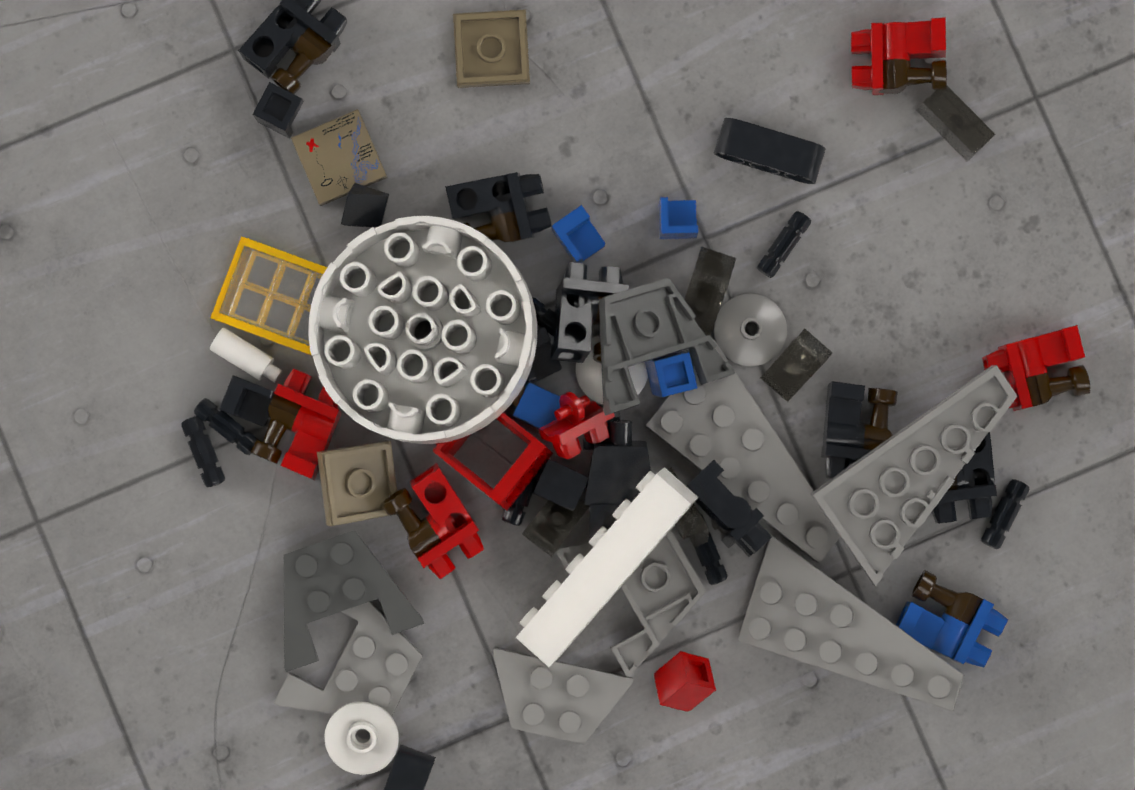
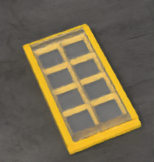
(269, 294)

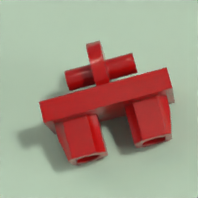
(573, 419)

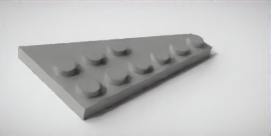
(727, 426)
(901, 481)
(823, 624)

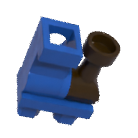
(959, 626)

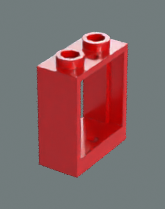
(516, 477)

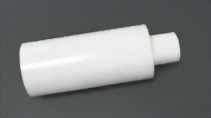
(245, 356)

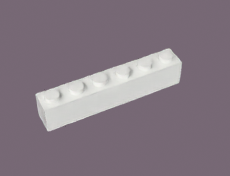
(607, 565)

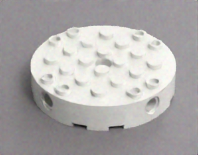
(468, 362)

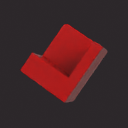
(684, 681)

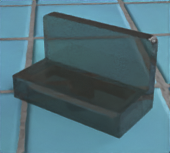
(955, 122)

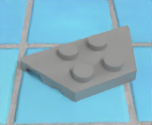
(556, 699)

